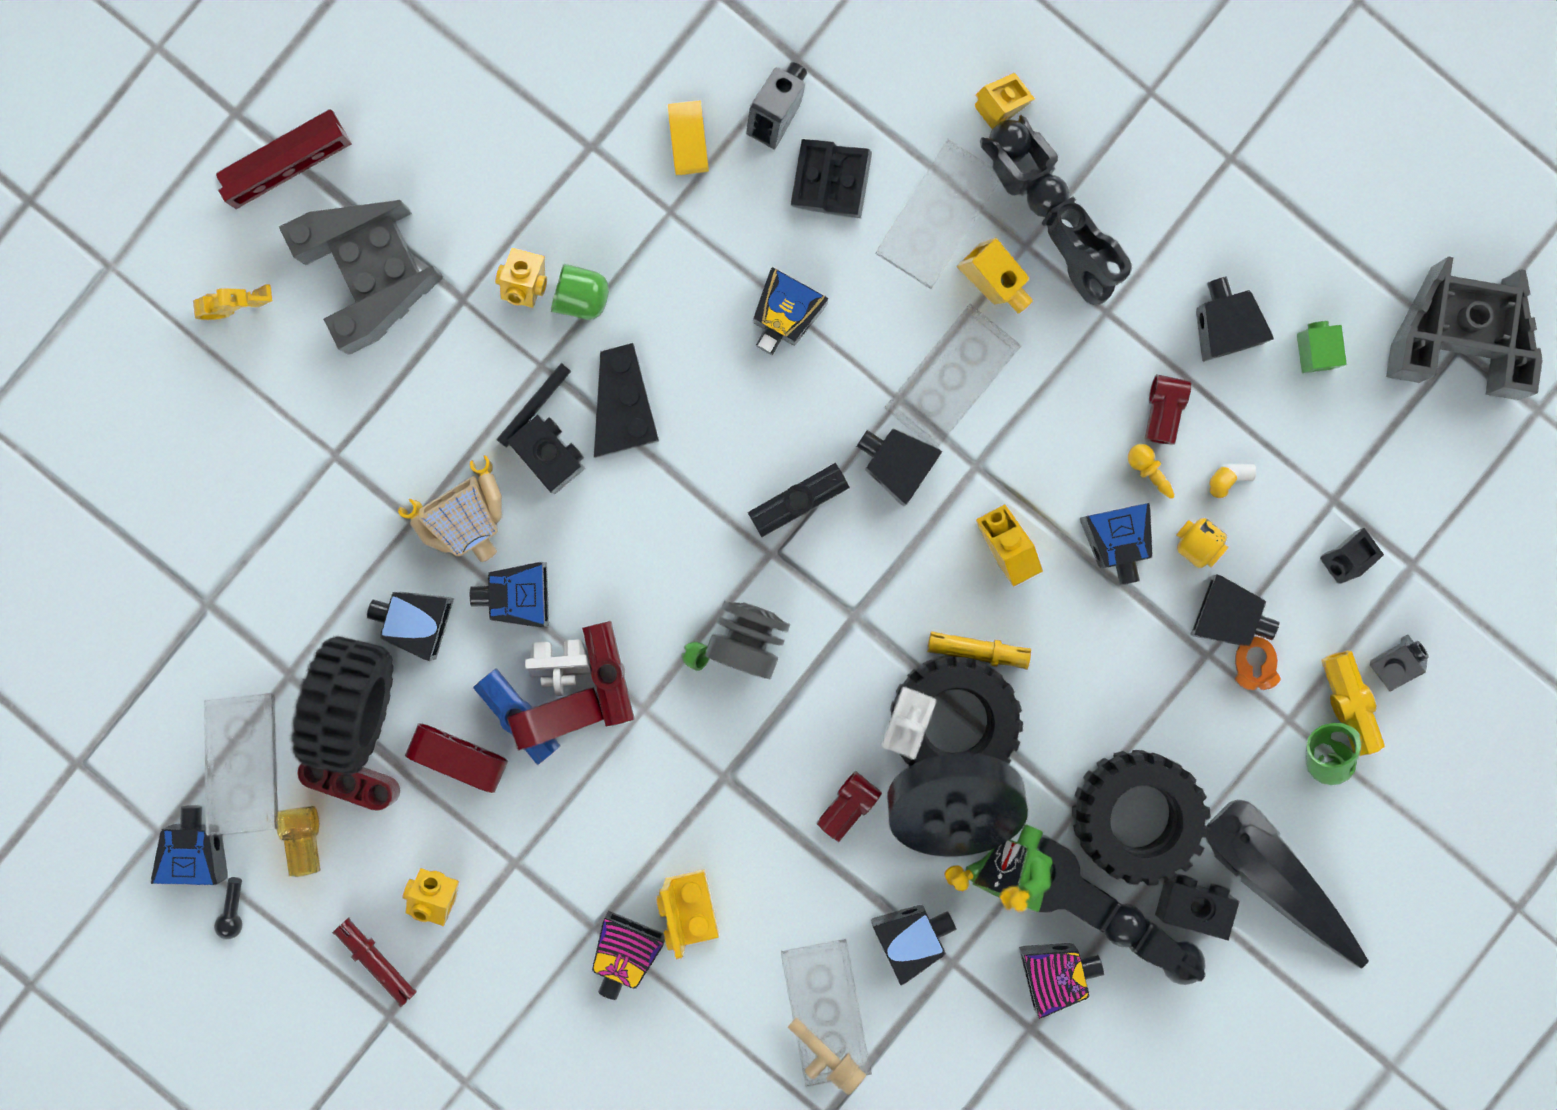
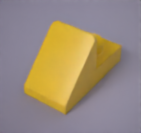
(1002, 99)

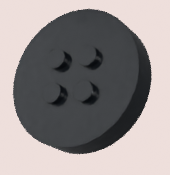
(957, 804)

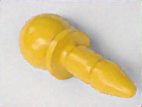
(1142, 458)

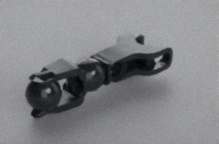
(1081, 245)
(1121, 922)

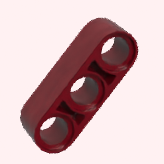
(555, 718)
(456, 758)
(364, 790)

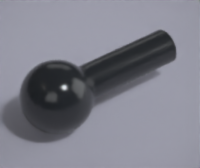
(229, 923)

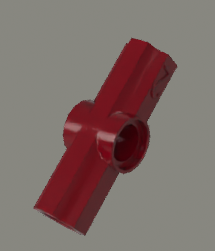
(613, 695)

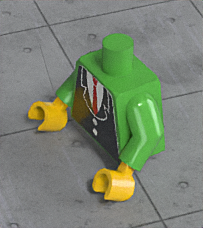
(1009, 871)

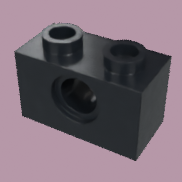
(529, 443)
(1213, 919)

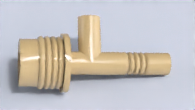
(844, 1071)

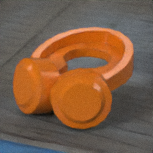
(1269, 677)

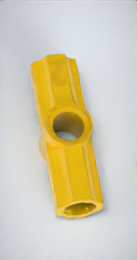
(1353, 700)

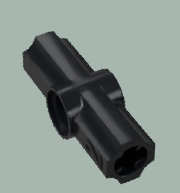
(818, 489)

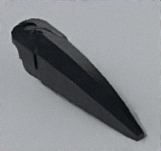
(1255, 851)

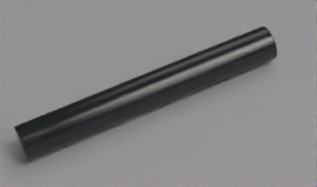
(534, 403)

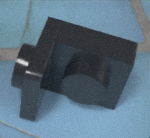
(1352, 556)

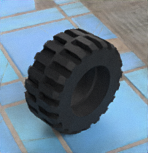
(984, 683)
(342, 705)
(1175, 844)

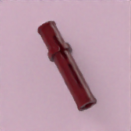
(374, 961)

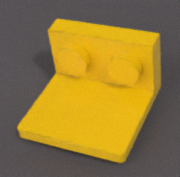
(688, 911)

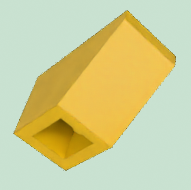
(1010, 545)

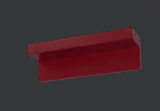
(282, 159)

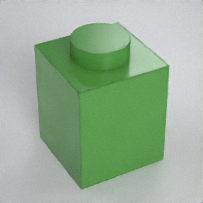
(1321, 347)

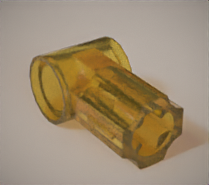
(299, 831)

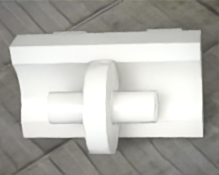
(560, 670)
(908, 722)

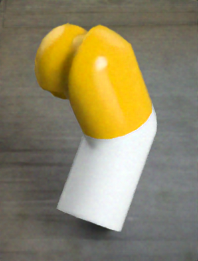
(1228, 475)

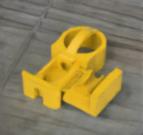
(223, 305)

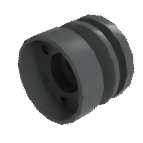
(747, 639)

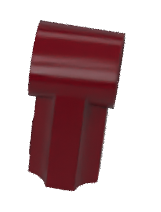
(1168, 400)
(853, 800)

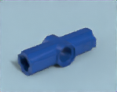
(501, 699)

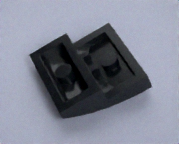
(831, 178)

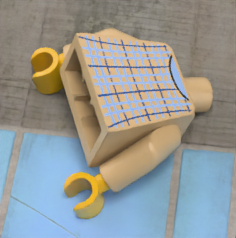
(461, 517)

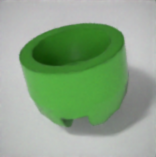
(694, 655)

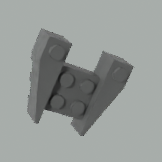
(372, 263)
(1470, 320)

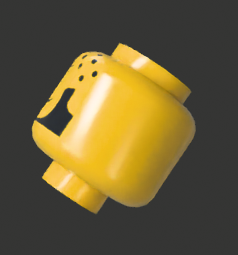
(1201, 542)

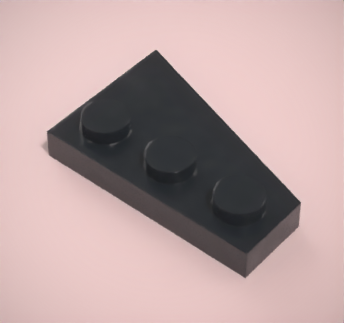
(623, 406)

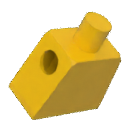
(985, 268)

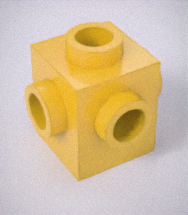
(522, 278)
(430, 896)

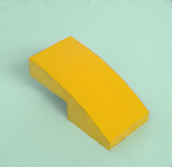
(688, 137)

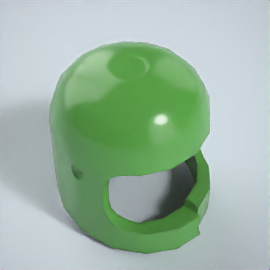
(580, 293)
(1333, 772)

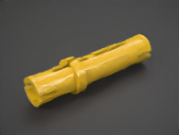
(984, 651)

